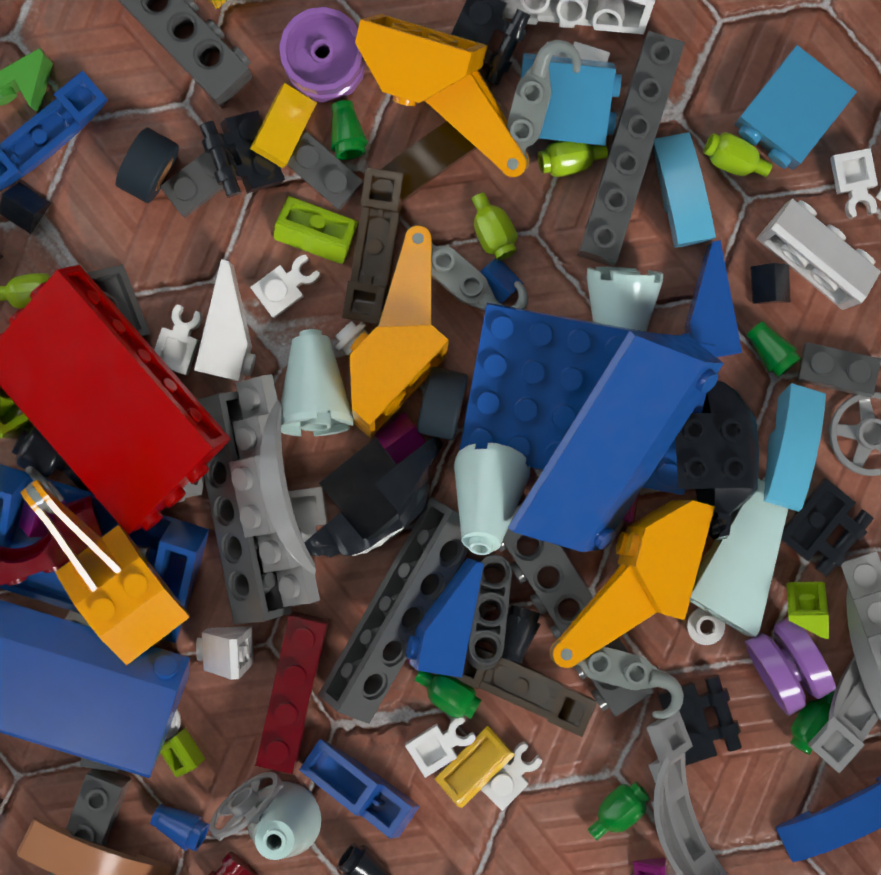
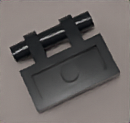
(479, 22)
(250, 167)
(817, 520)
(695, 721)

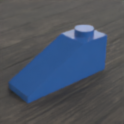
(711, 310)
(446, 628)

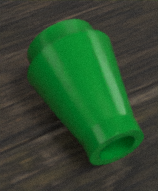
(347, 134)
(774, 350)

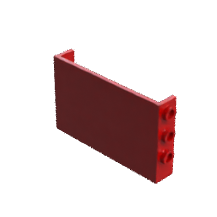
(106, 399)

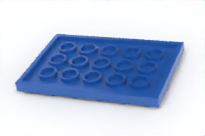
(535, 379)

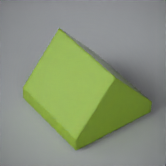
(181, 753)

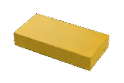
(283, 125)
(474, 767)

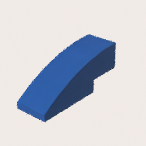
(359, 789)

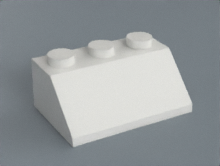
(820, 254)

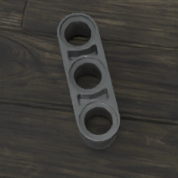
(491, 631)

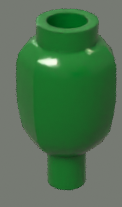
(450, 694)
(810, 722)
(620, 810)

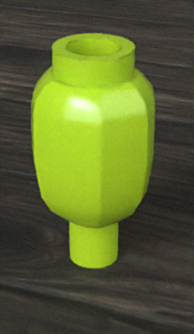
(735, 155)
(569, 158)
(494, 228)
(19, 288)

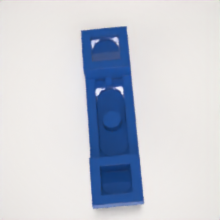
(50, 129)
(833, 825)

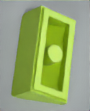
(315, 230)
(809, 607)

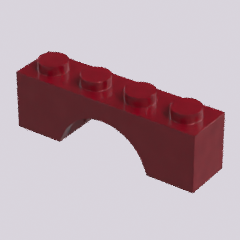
(46, 553)
(292, 692)

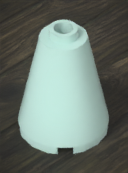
(623, 296)
(314, 388)
(488, 493)
(287, 823)

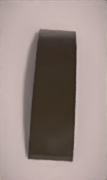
(430, 158)
(374, 245)
(532, 691)

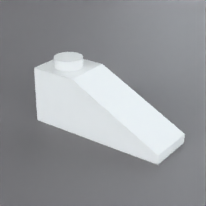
(226, 337)
(226, 650)

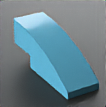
(683, 190)
(793, 446)

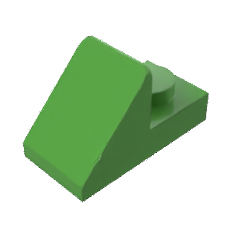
(26, 75)

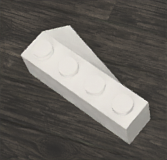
(603, 15)

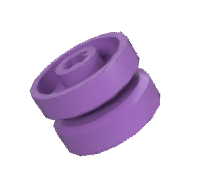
(301, 49)
(793, 663)

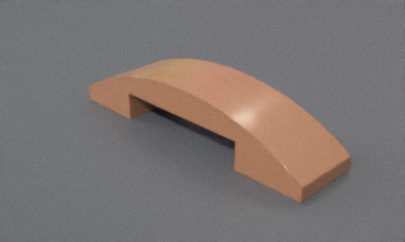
(64, 854)

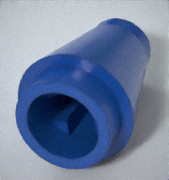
(181, 827)

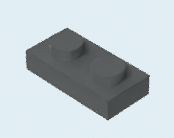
(323, 171)
(194, 184)
(838, 369)

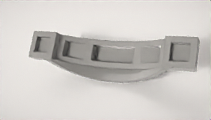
(264, 492)
(864, 620)
(849, 721)
(672, 806)

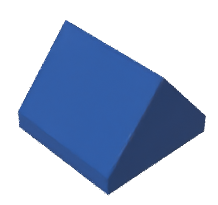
(500, 280)

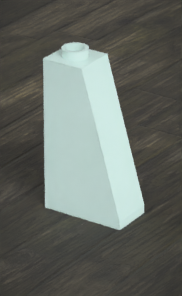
(739, 569)

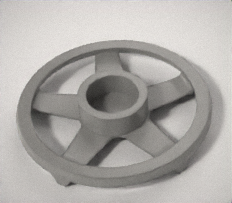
(866, 433)
(244, 803)

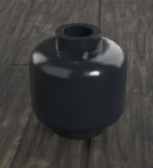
(36, 451)

